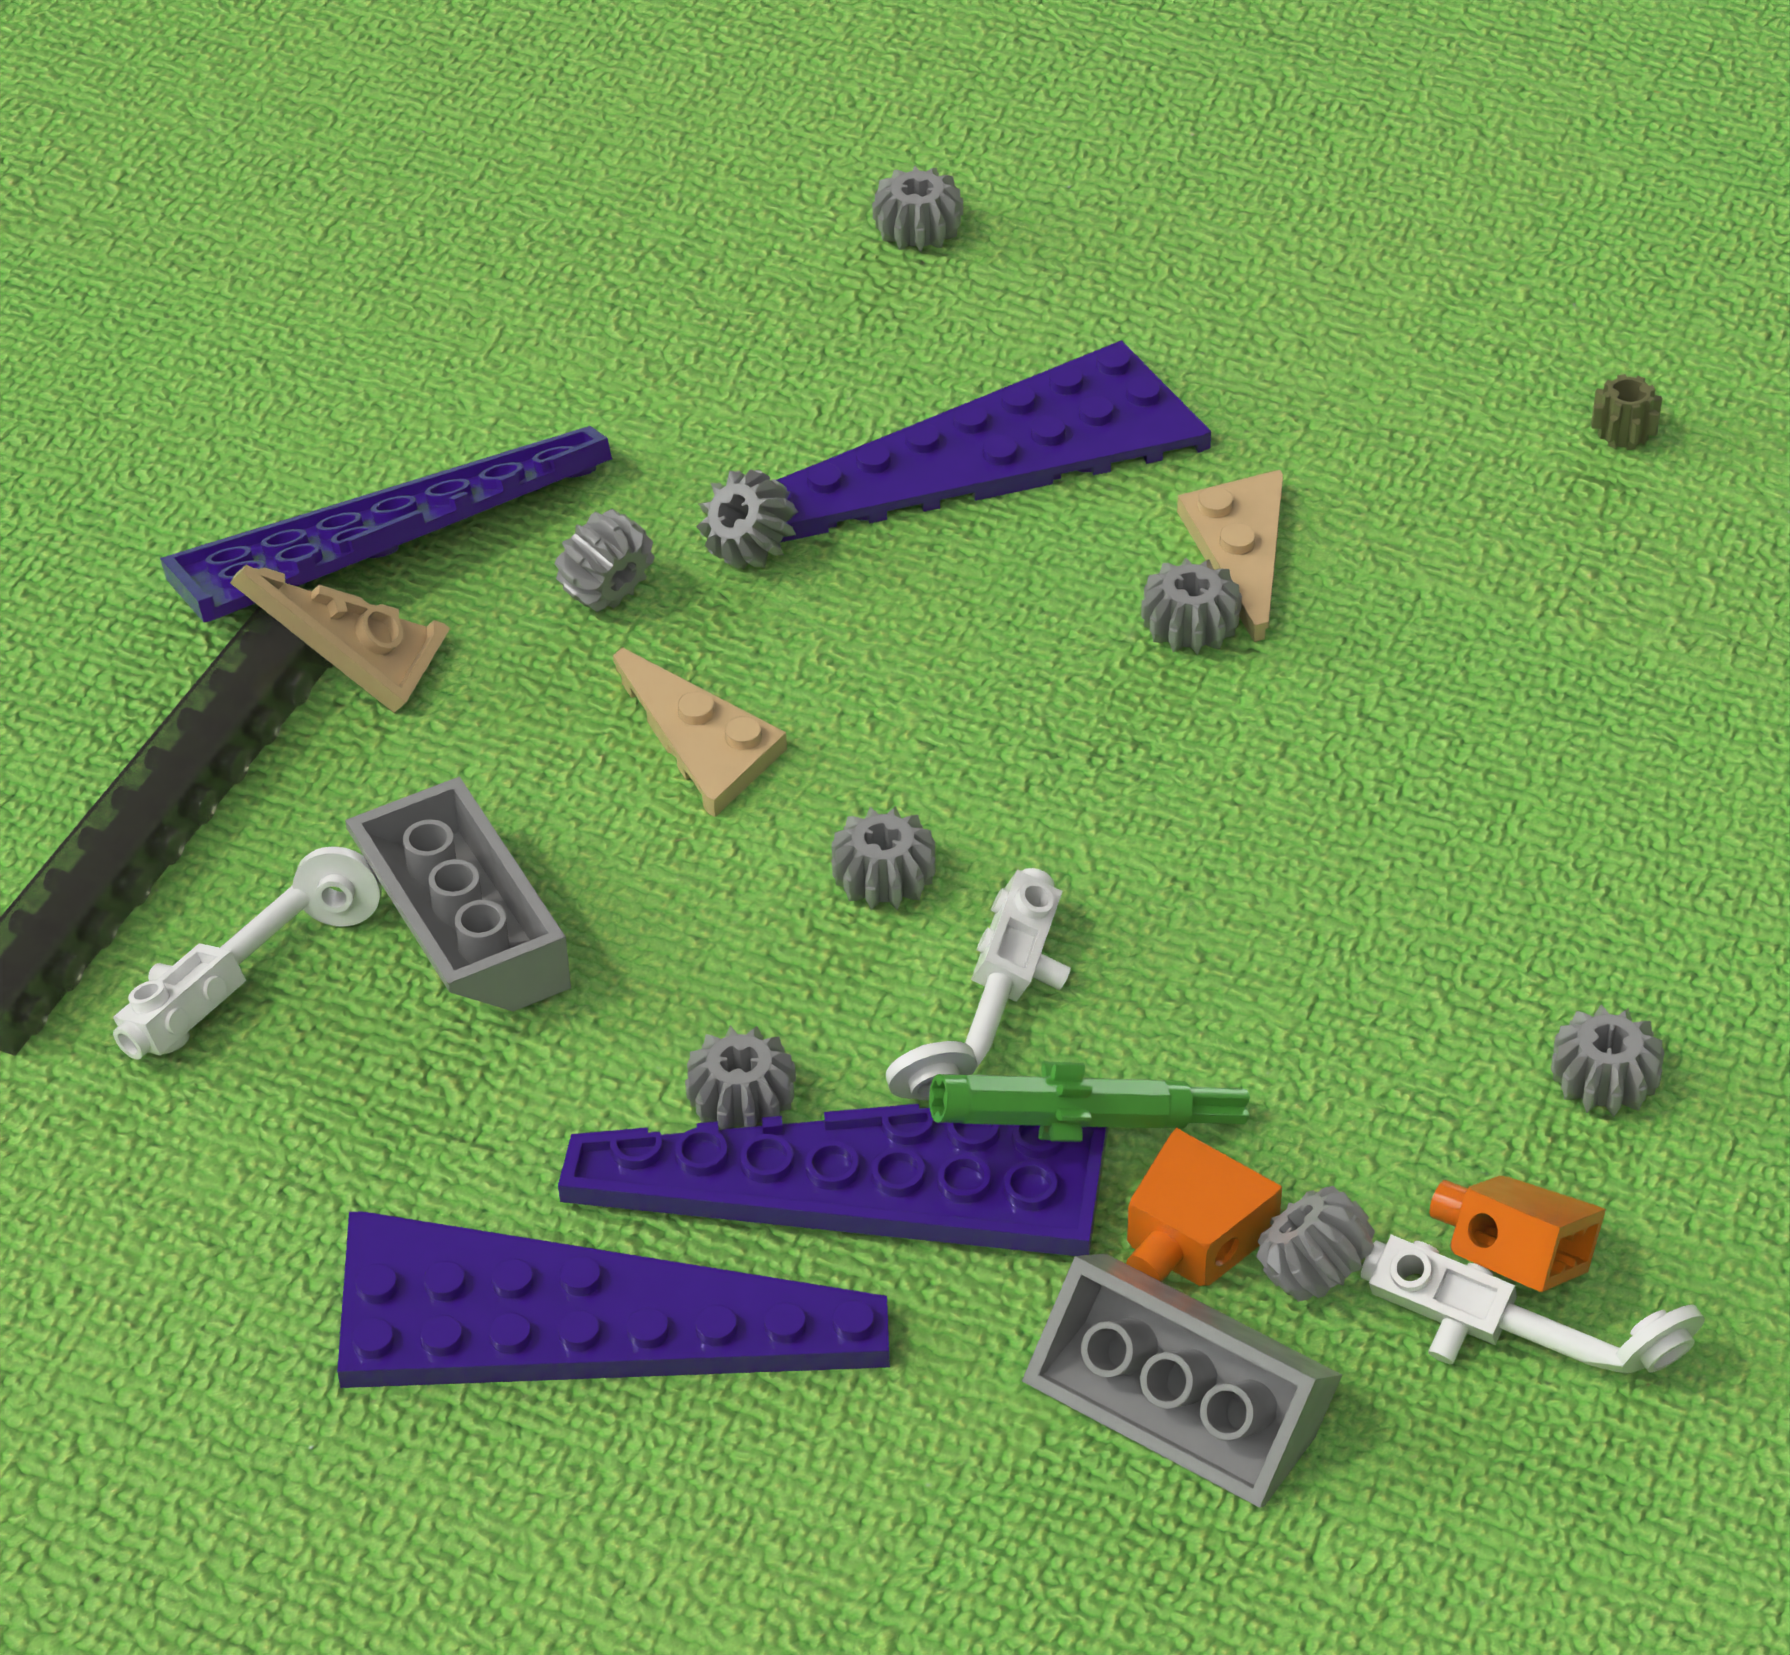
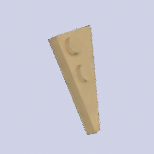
(1239, 532)
(356, 637)
(709, 737)

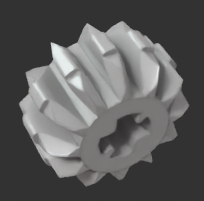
(917, 208)
(747, 519)
(604, 560)
(1191, 605)
(883, 858)
(1607, 1060)
(740, 1079)
(1315, 1243)

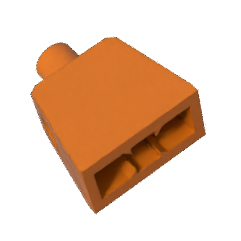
(1197, 1212)
(1520, 1229)

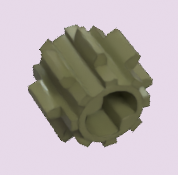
(1626, 412)

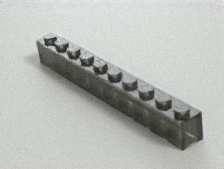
(147, 819)

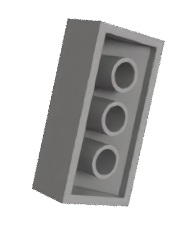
(464, 897)
(1180, 1377)

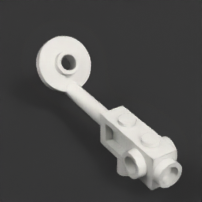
(1005, 968)
(190, 989)
(1478, 1304)

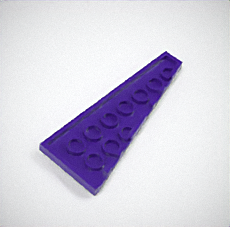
(1003, 443)
(375, 522)
(856, 1173)
(507, 1308)

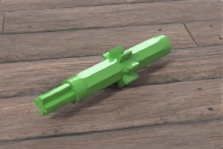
(1067, 1101)

